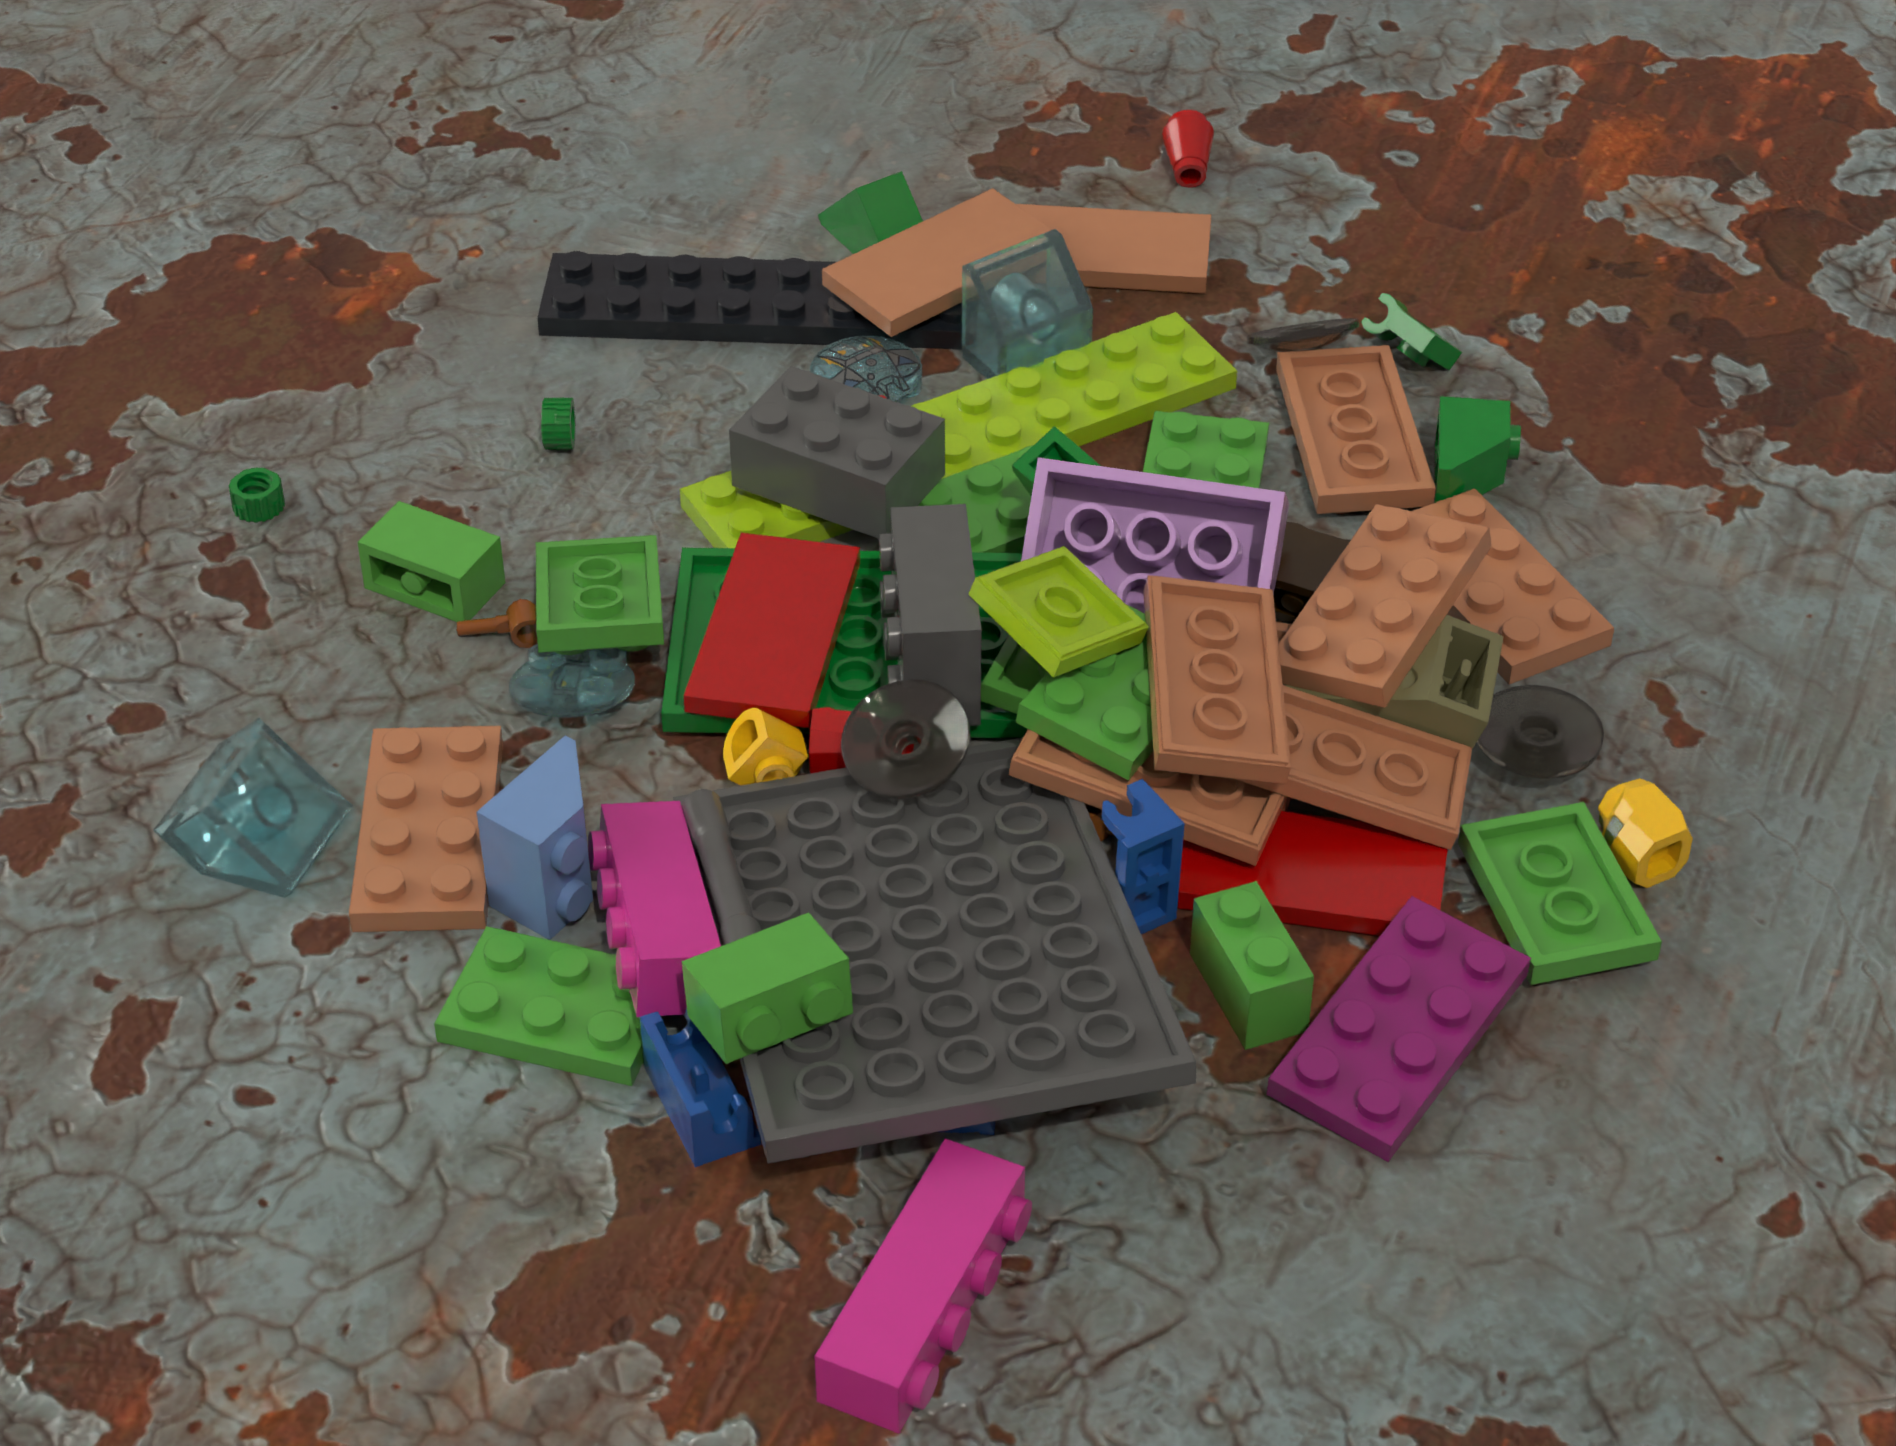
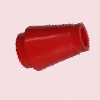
(1188, 145)

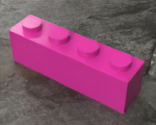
(651, 900)
(921, 1286)

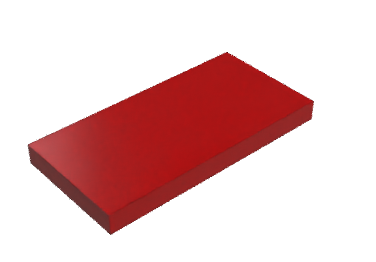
(773, 629)
(1325, 873)

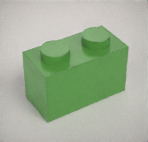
(431, 562)
(1251, 965)
(767, 987)

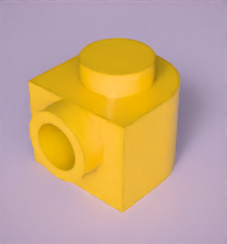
(762, 748)

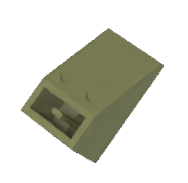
(1447, 686)

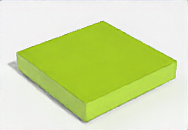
(1058, 611)

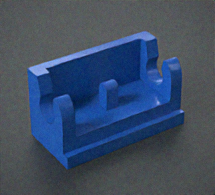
(1147, 855)
(696, 1091)

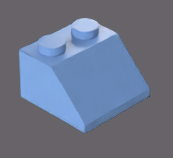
(538, 844)

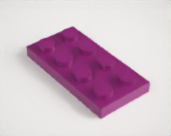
(1398, 1028)

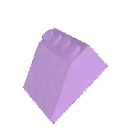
(1155, 525)

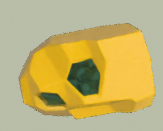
(1644, 832)

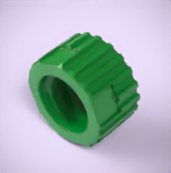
(558, 423)
(256, 495)

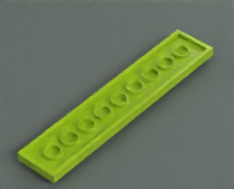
(1078, 391)

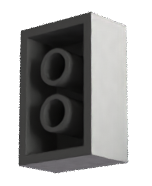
(836, 451)
(926, 601)

